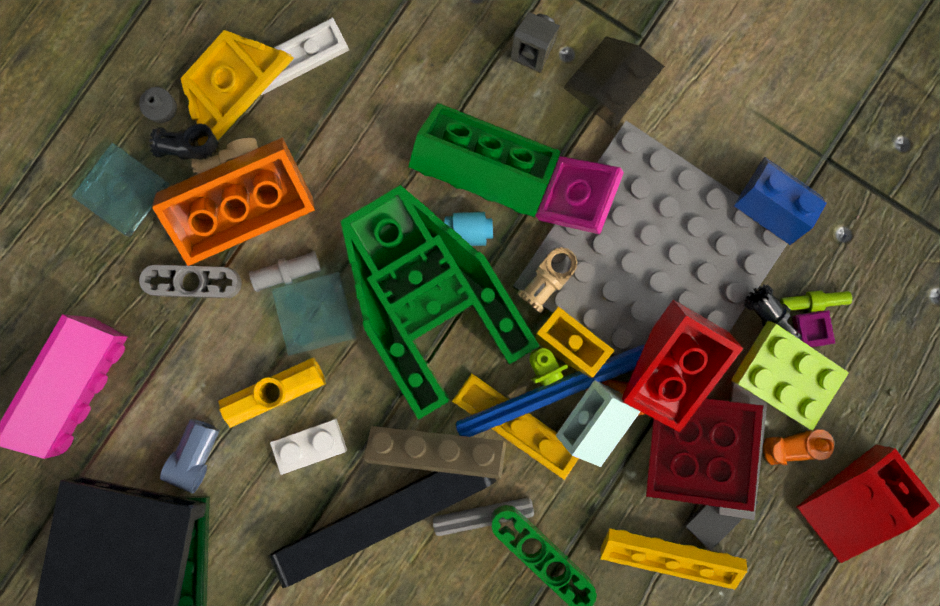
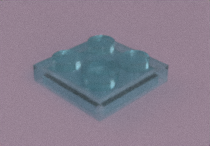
(120, 190)
(313, 314)

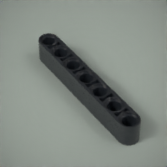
(372, 524)

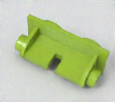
(545, 367)

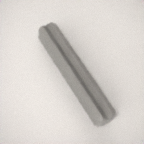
(477, 517)

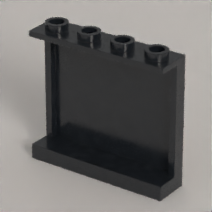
(116, 546)

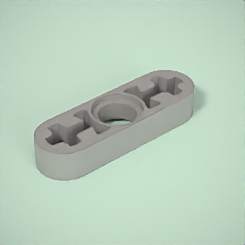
(166, 290)

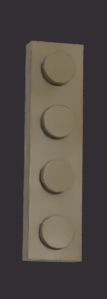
(435, 452)

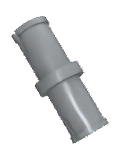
(284, 271)

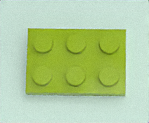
(789, 375)

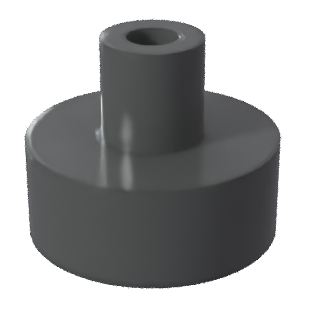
(158, 105)

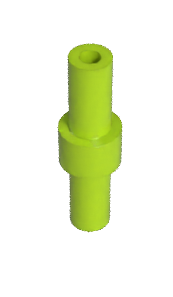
(817, 300)

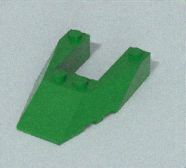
(416, 276)

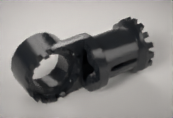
(183, 142)
(769, 308)

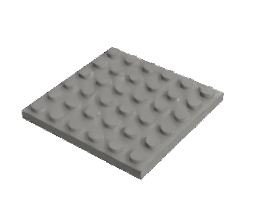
(662, 241)

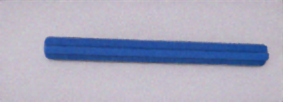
(547, 394)

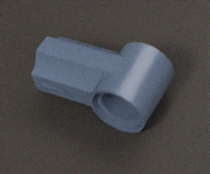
(187, 465)

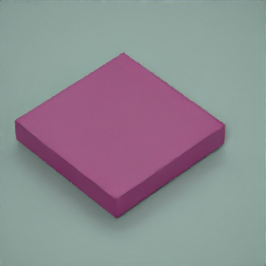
(579, 194)

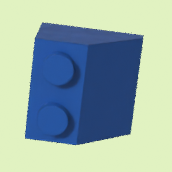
(780, 202)

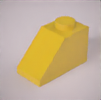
(573, 343)

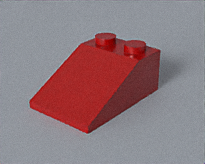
(679, 366)

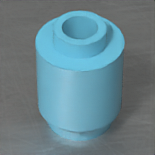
(472, 227)

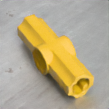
(253, 399)

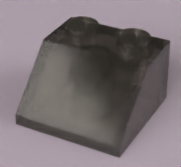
(614, 79)

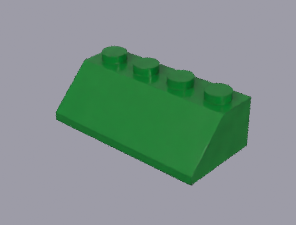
(483, 159)

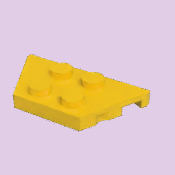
(230, 80)

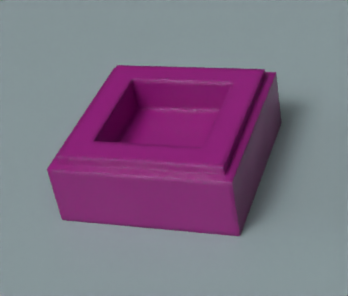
(814, 328)

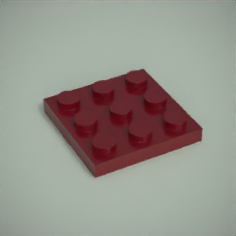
(710, 458)

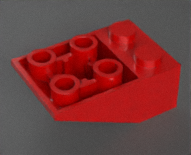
(868, 503)

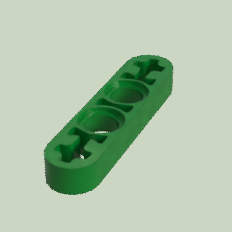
(543, 557)

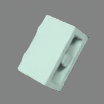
(596, 424)

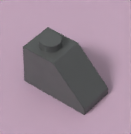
(534, 41)

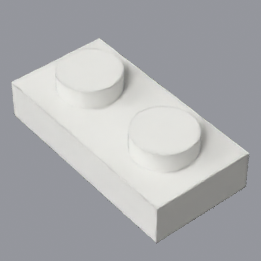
(308, 446)

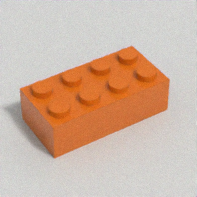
(233, 202)

